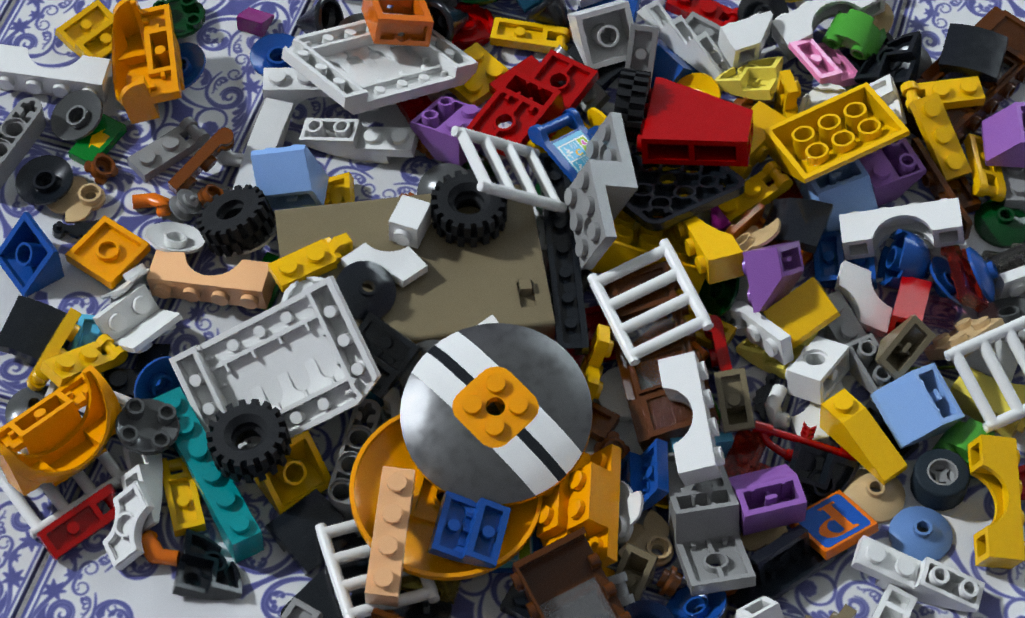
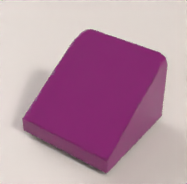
(254, 21)
(718, 219)

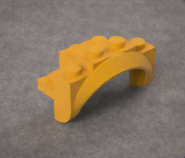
(145, 59)
(54, 435)
(587, 500)

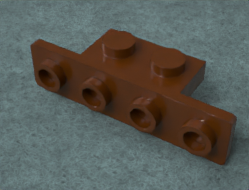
(942, 189)

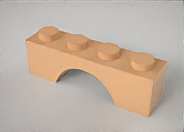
(244, 285)
(389, 536)

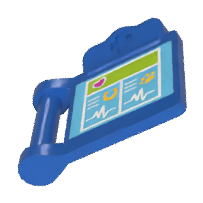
(569, 149)

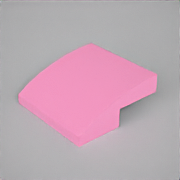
(824, 62)

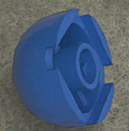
(905, 257)

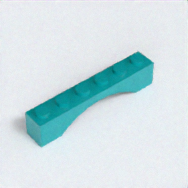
(223, 499)

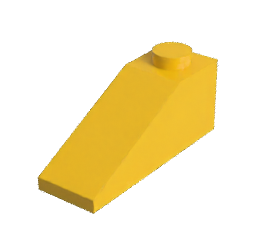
(861, 436)

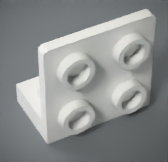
(136, 320)

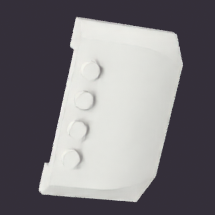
(373, 75)
(294, 355)

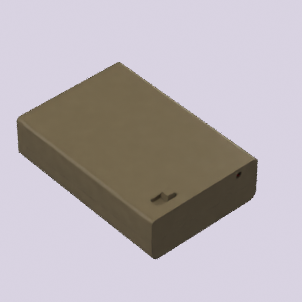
(460, 283)

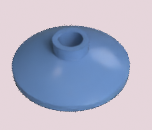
(919, 545)

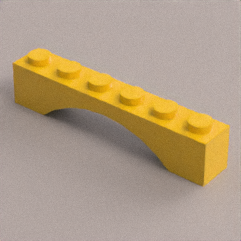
(713, 250)

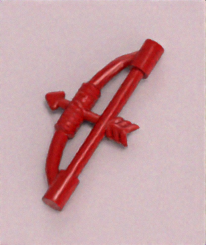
(807, 434)

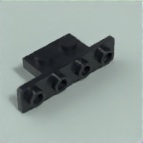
(782, 566)

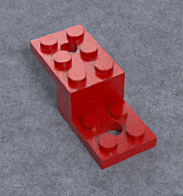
(533, 99)

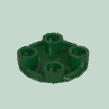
(187, 16)

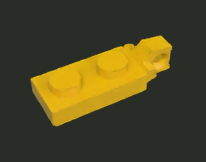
(310, 260)

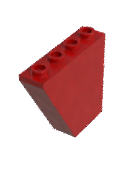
(693, 128)

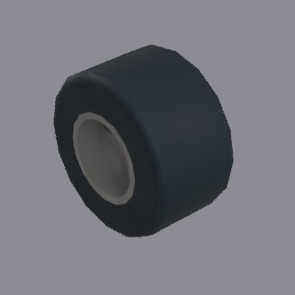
(940, 479)

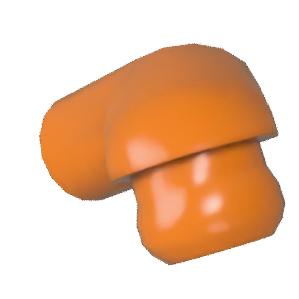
(152, 200)
(154, 551)

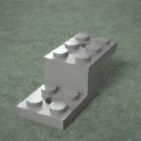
(600, 191)
(707, 533)

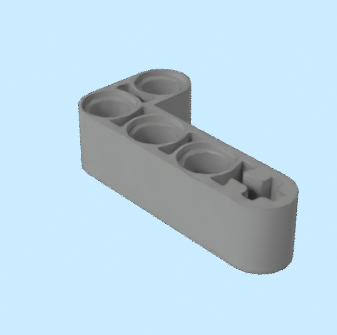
(19, 134)
(355, 434)

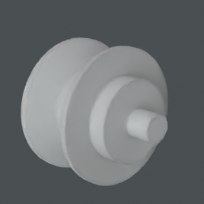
(185, 204)

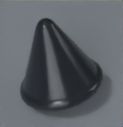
(551, 13)
(321, 16)
(447, 19)

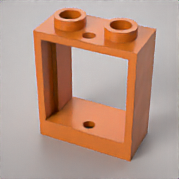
(386, 27)

